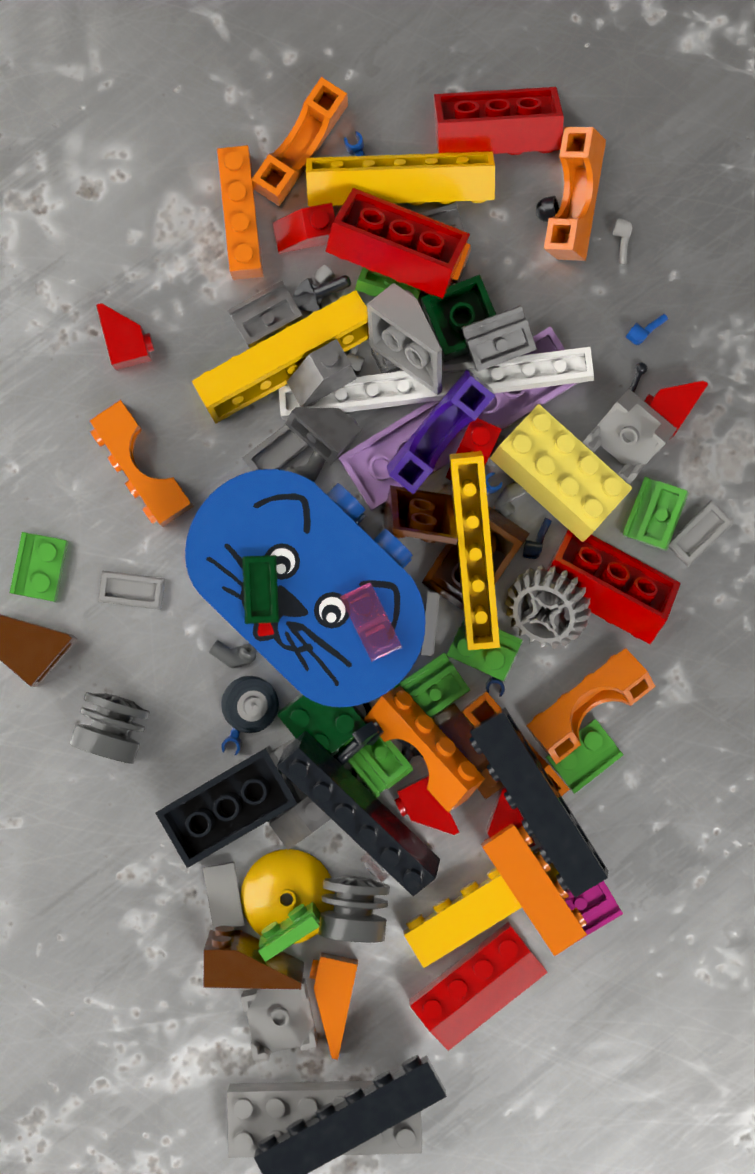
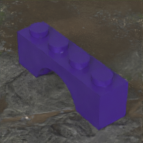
(455, 410)

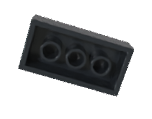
(228, 807)

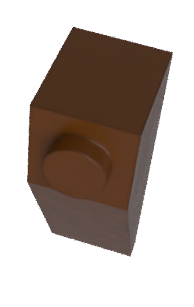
(458, 729)

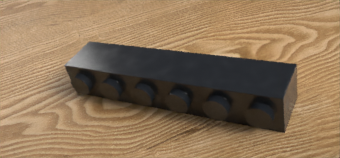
(539, 803)
(359, 813)
(352, 1121)

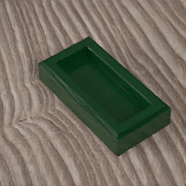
(260, 589)

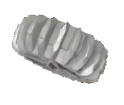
(549, 596)

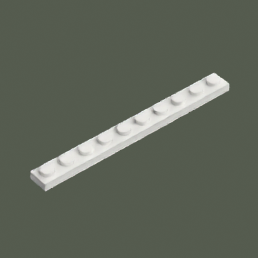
(402, 389)

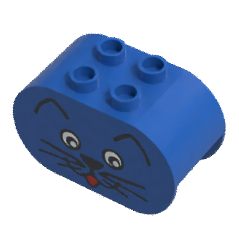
(318, 560)

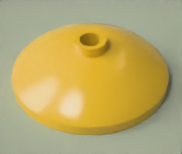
(282, 873)

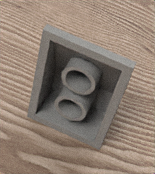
(404, 336)

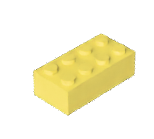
(560, 473)

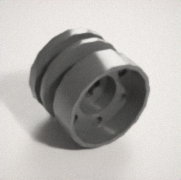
(109, 727)
(353, 911)

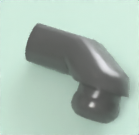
(311, 469)
(509, 493)
(234, 657)

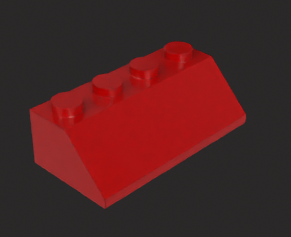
(499, 121)
(397, 242)
(618, 585)
(477, 986)

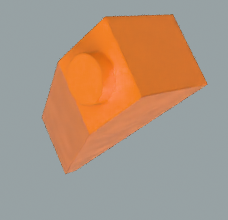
(333, 992)

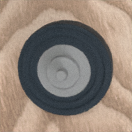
(250, 704)

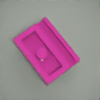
(595, 906)

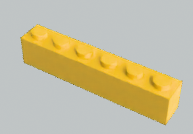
(403, 178)
(274, 360)
(474, 550)
(463, 917)

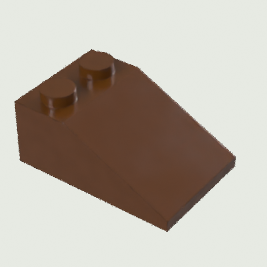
(420, 515)
(505, 543)
(234, 962)

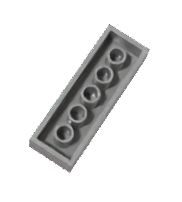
(269, 1108)

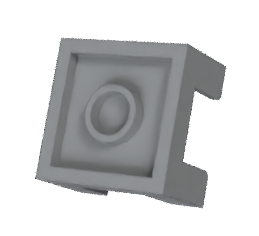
(630, 434)
(279, 1020)

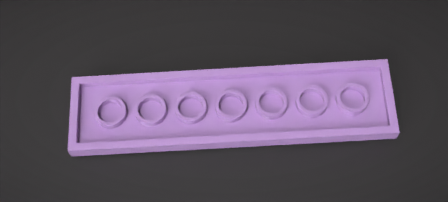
(369, 460)

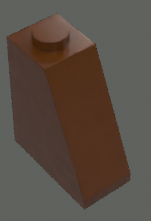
(31, 648)

